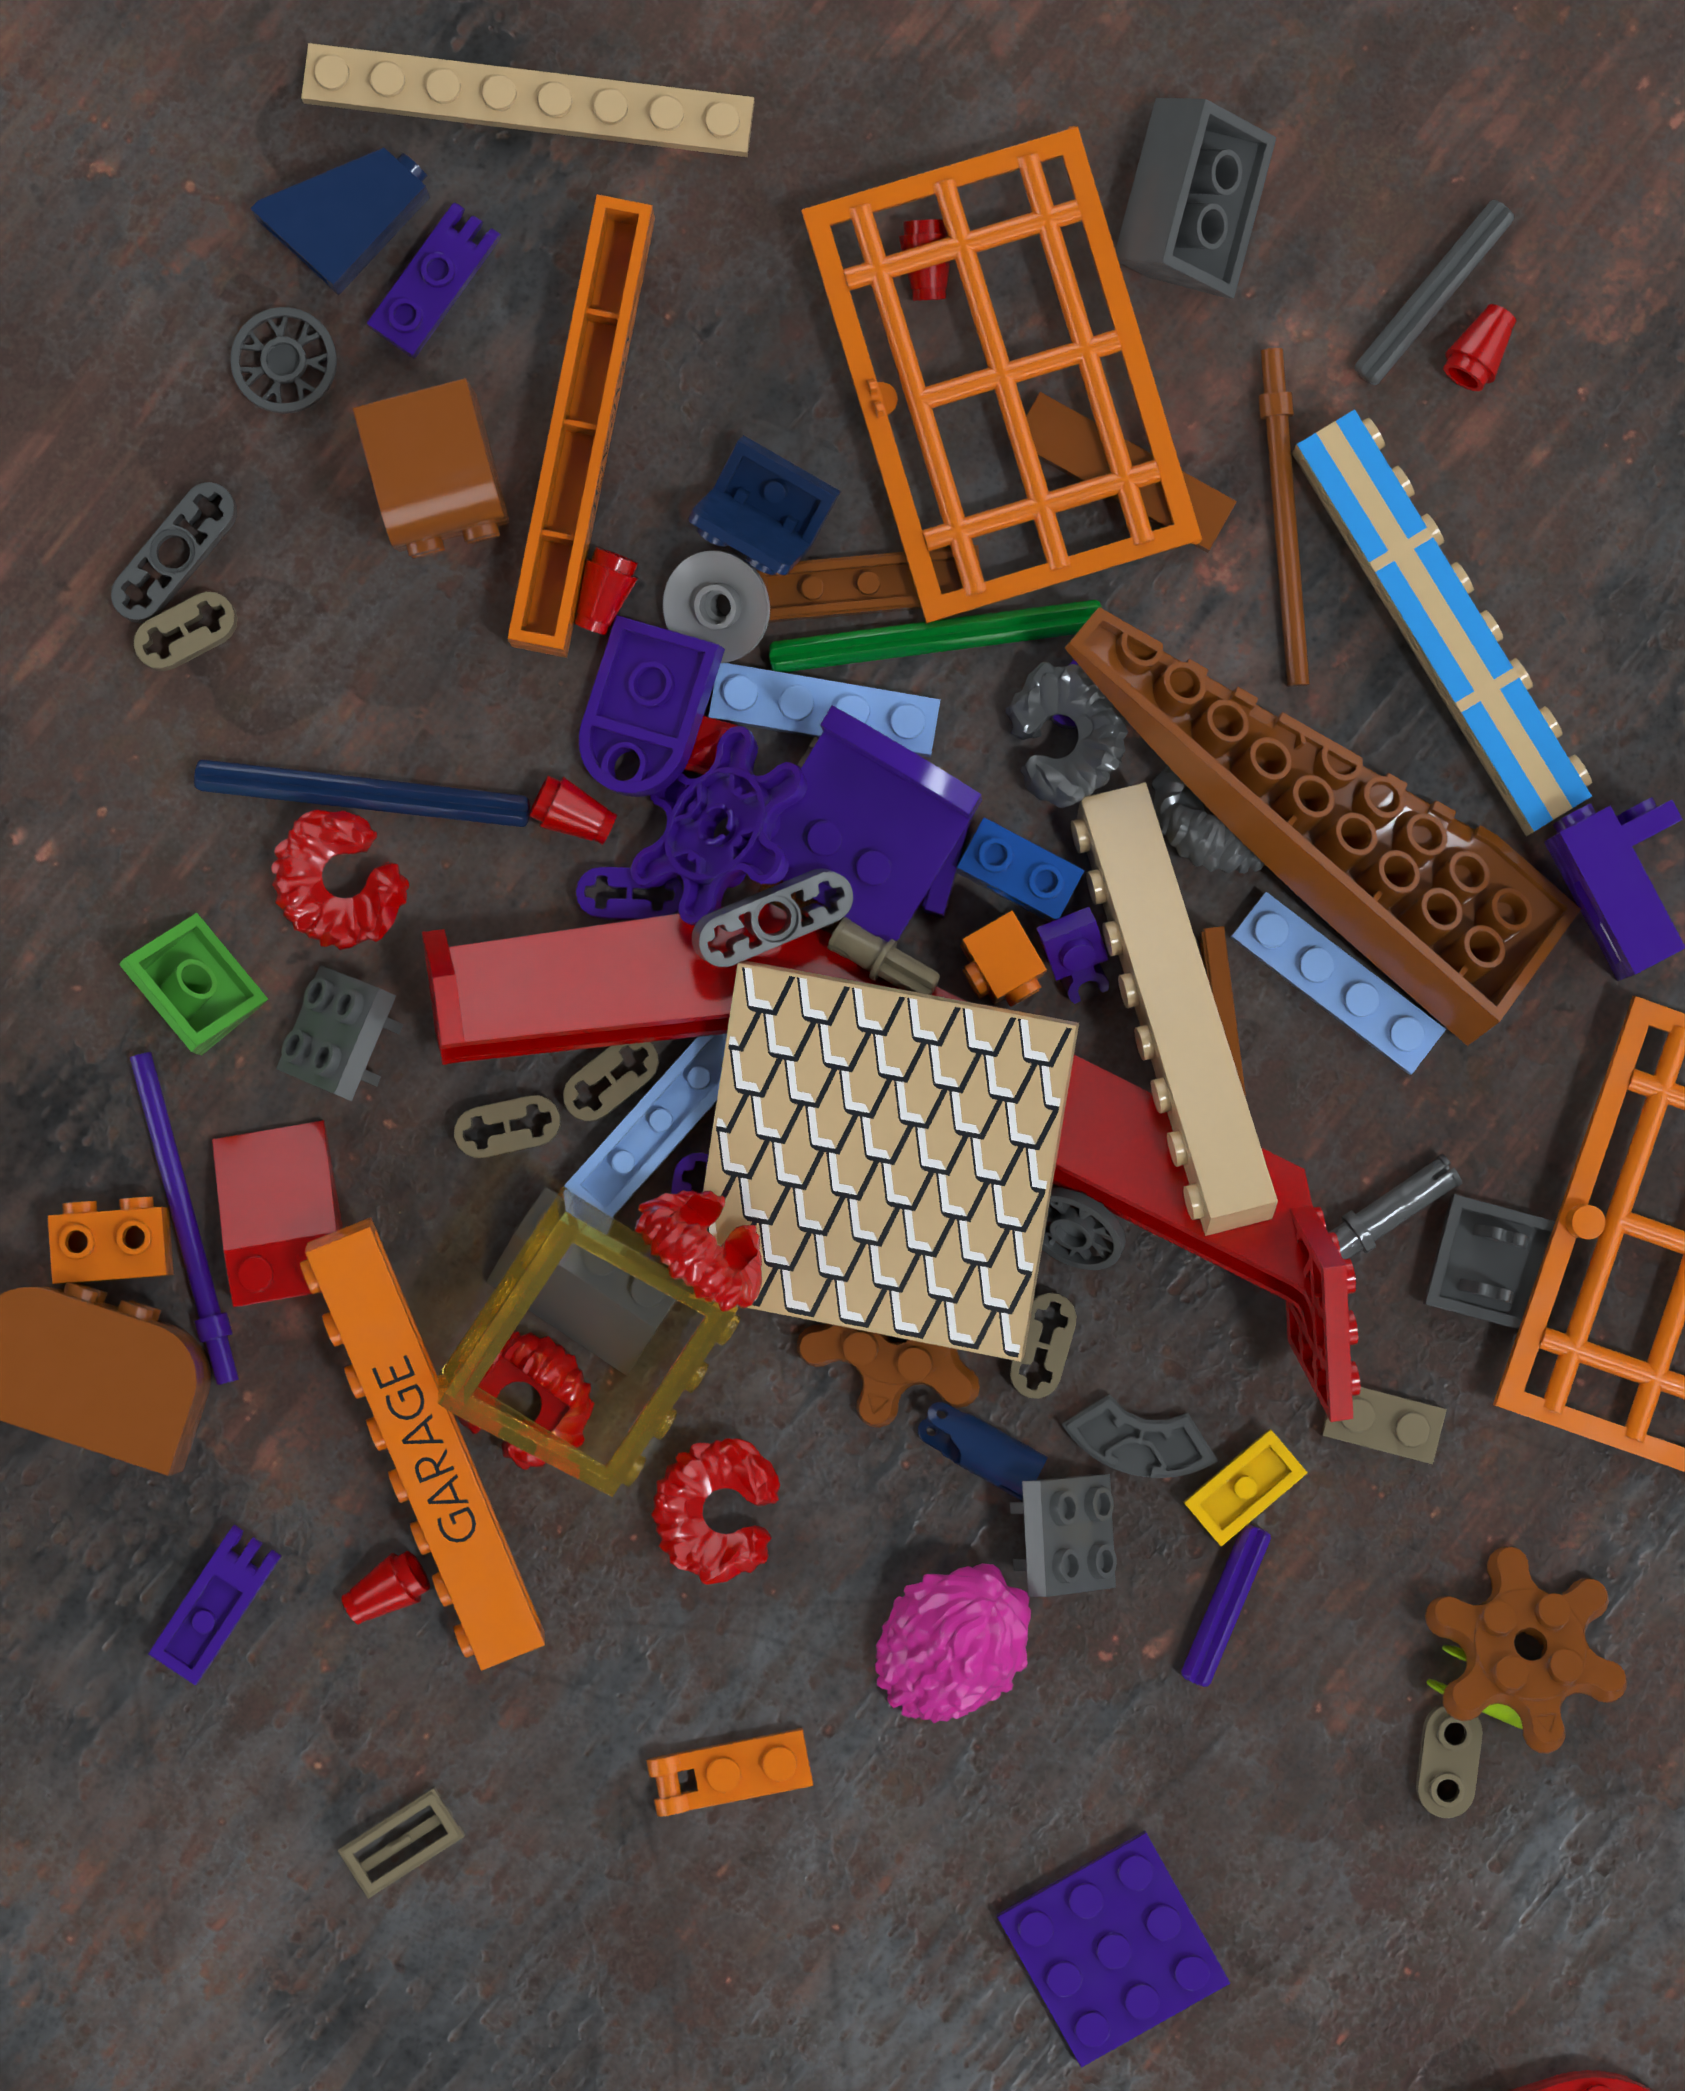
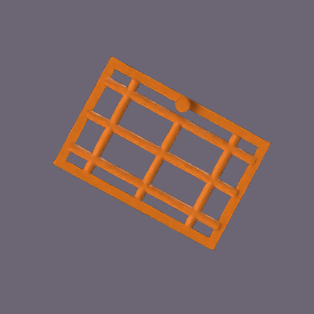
(880, 398)
(1588, 1222)

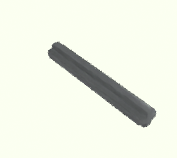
(1434, 292)

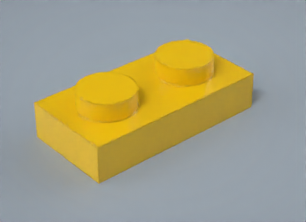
(1245, 1487)

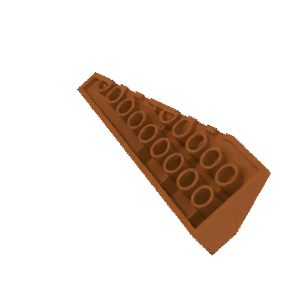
(1398, 877)

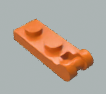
(732, 1771)

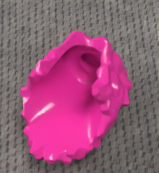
(953, 1643)

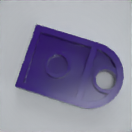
(647, 702)

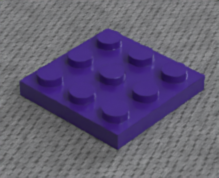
(1113, 1949)

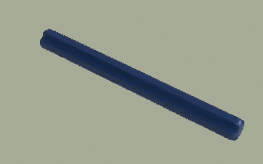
(362, 793)

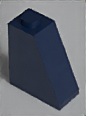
(345, 214)

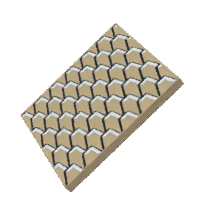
(890, 1154)

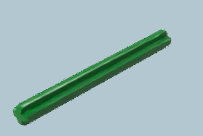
(930, 637)

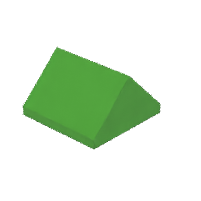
(194, 983)

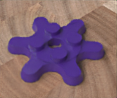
(696, 809)

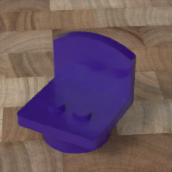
(875, 820)

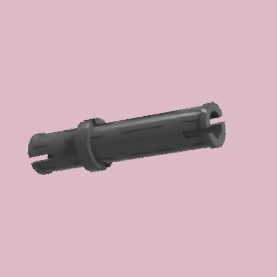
(1362, 1229)

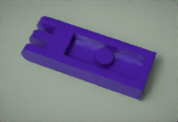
(432, 282)
(213, 1607)

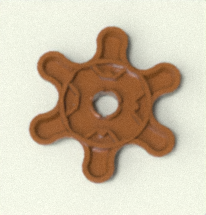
(889, 1368)
(1500, 1674)

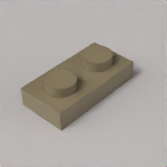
(1390, 1425)

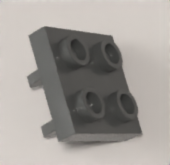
(337, 1033)
(1487, 1261)
(1067, 1535)

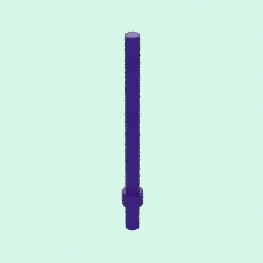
(212, 1325)

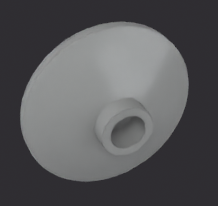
(693, 597)

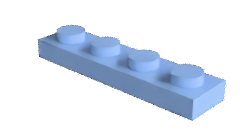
(800, 703)
(1338, 983)
(652, 1128)

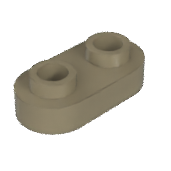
(1447, 1760)

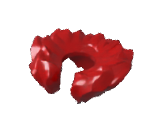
(301, 890)
(678, 1233)
(555, 1377)
(680, 1504)

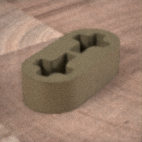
(179, 619)
(620, 1089)
(511, 1140)
(1056, 1349)

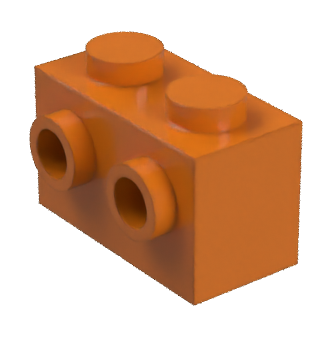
(1002, 961)
(110, 1243)

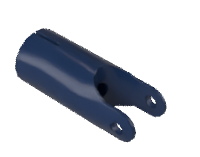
(982, 1448)

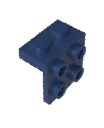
(764, 508)

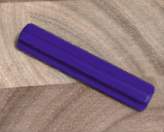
(1225, 1605)

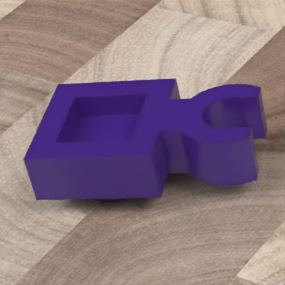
(1075, 951)

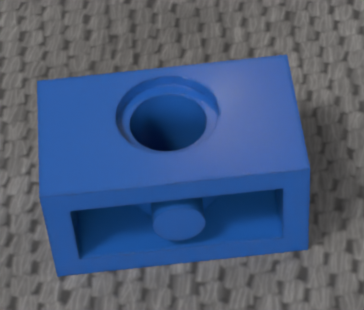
(1019, 871)

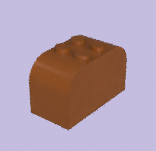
(432, 468)
(101, 1375)

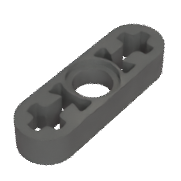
(169, 528)
(816, 917)

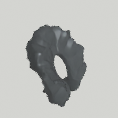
(1100, 730)
(1196, 833)

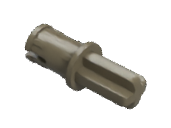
(882, 958)

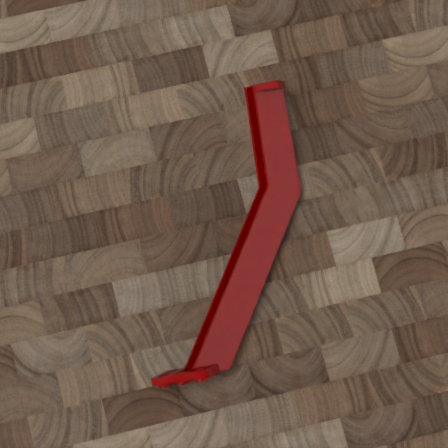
(650, 985)

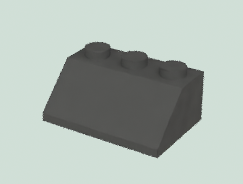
(1195, 196)
(591, 1298)

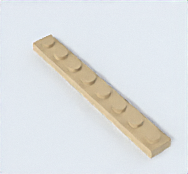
(528, 100)

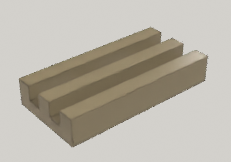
(442, 1816)

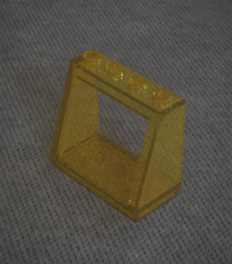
(564, 1223)

